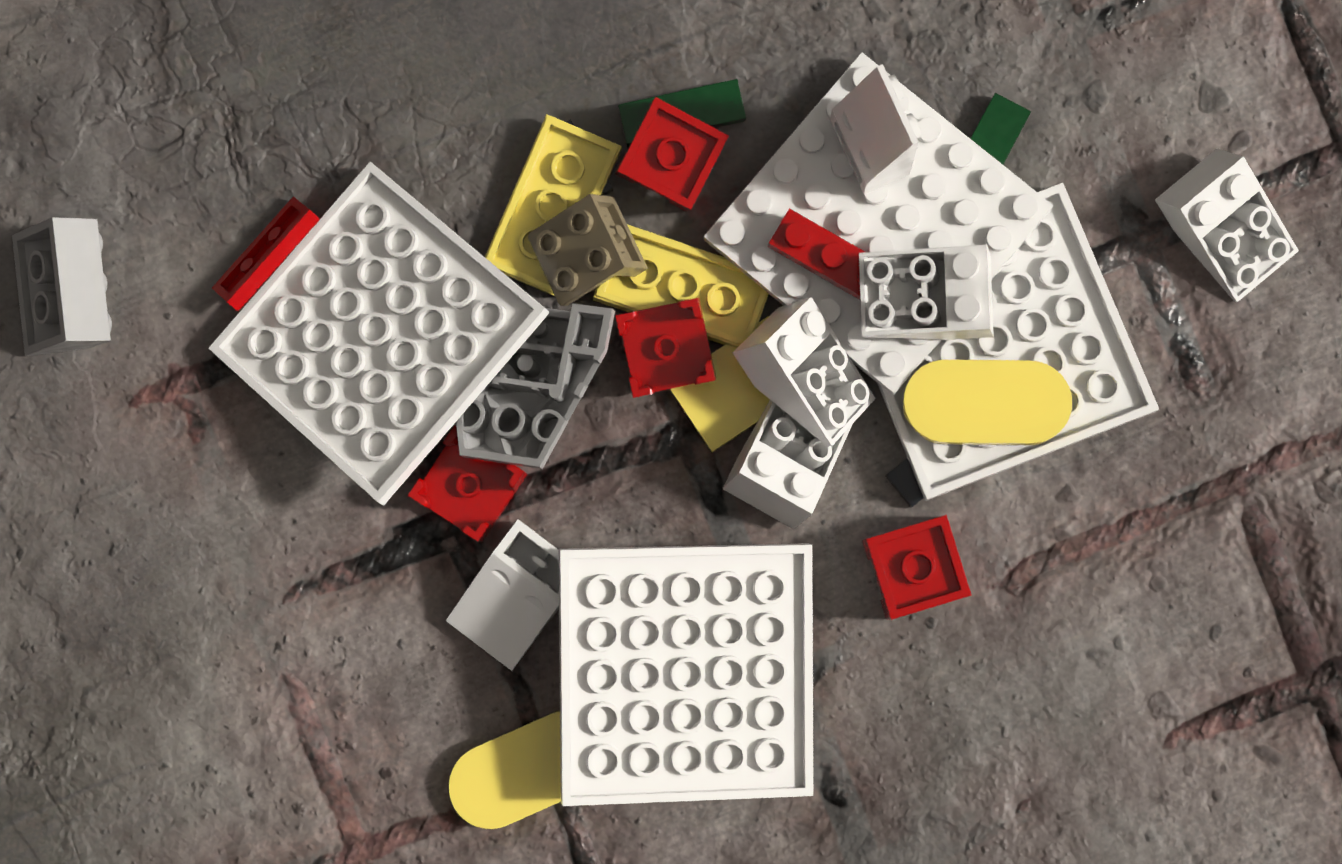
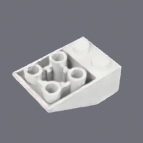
(876, 131)
(1228, 222)
(927, 293)
(805, 370)
(782, 467)
(511, 596)

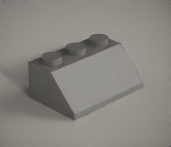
(61, 286)

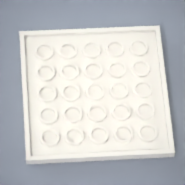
(948, 200)
(1051, 311)
(378, 332)
(685, 673)

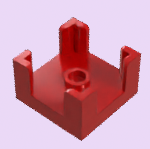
(672, 154)
(666, 347)
(467, 489)
(917, 567)

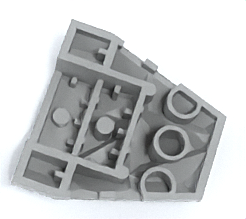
(537, 389)

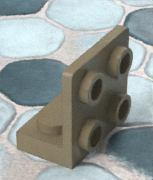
(586, 248)

